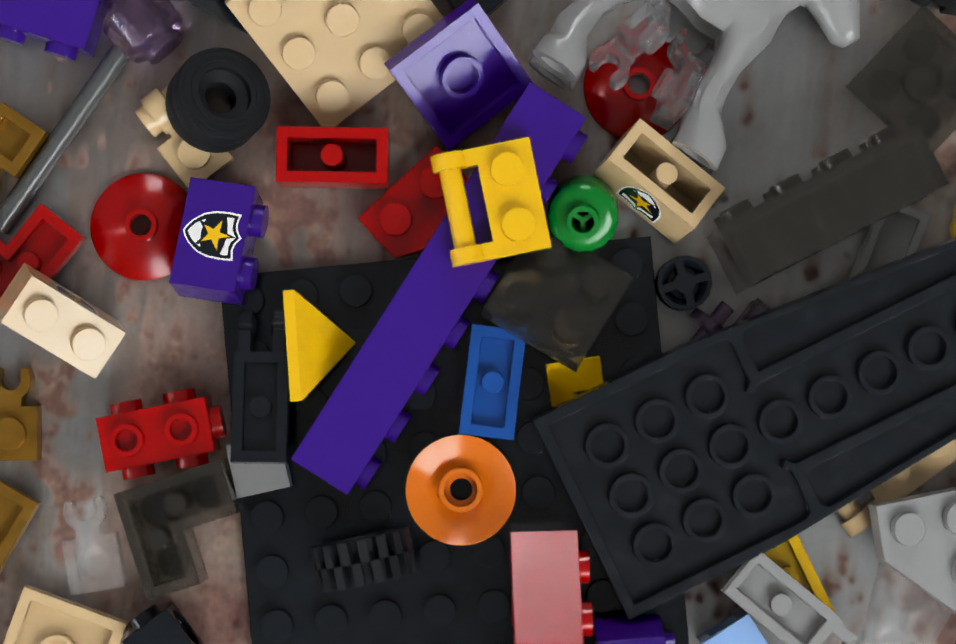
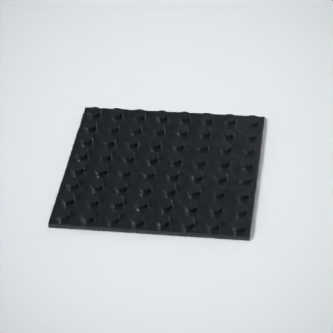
(458, 590)

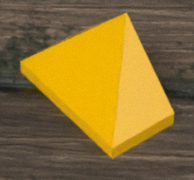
(312, 345)

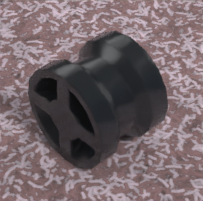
(692, 281)

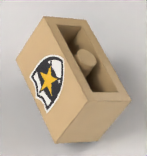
(658, 181)
(59, 321)

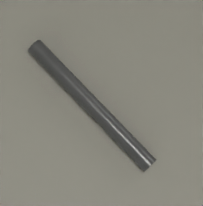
(61, 137)

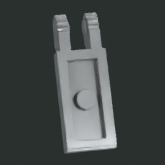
(783, 604)

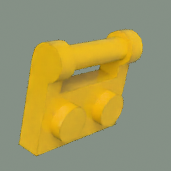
(509, 196)

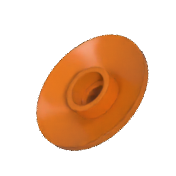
(454, 519)

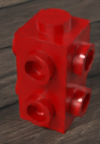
(177, 430)

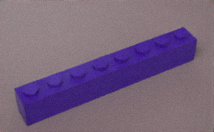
(426, 314)

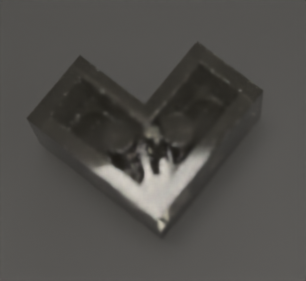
(162, 520)

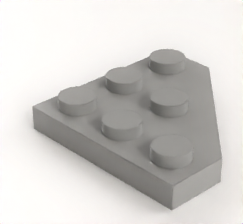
(919, 540)

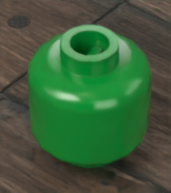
(586, 230)

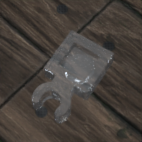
(92, 559)

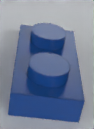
(492, 383)

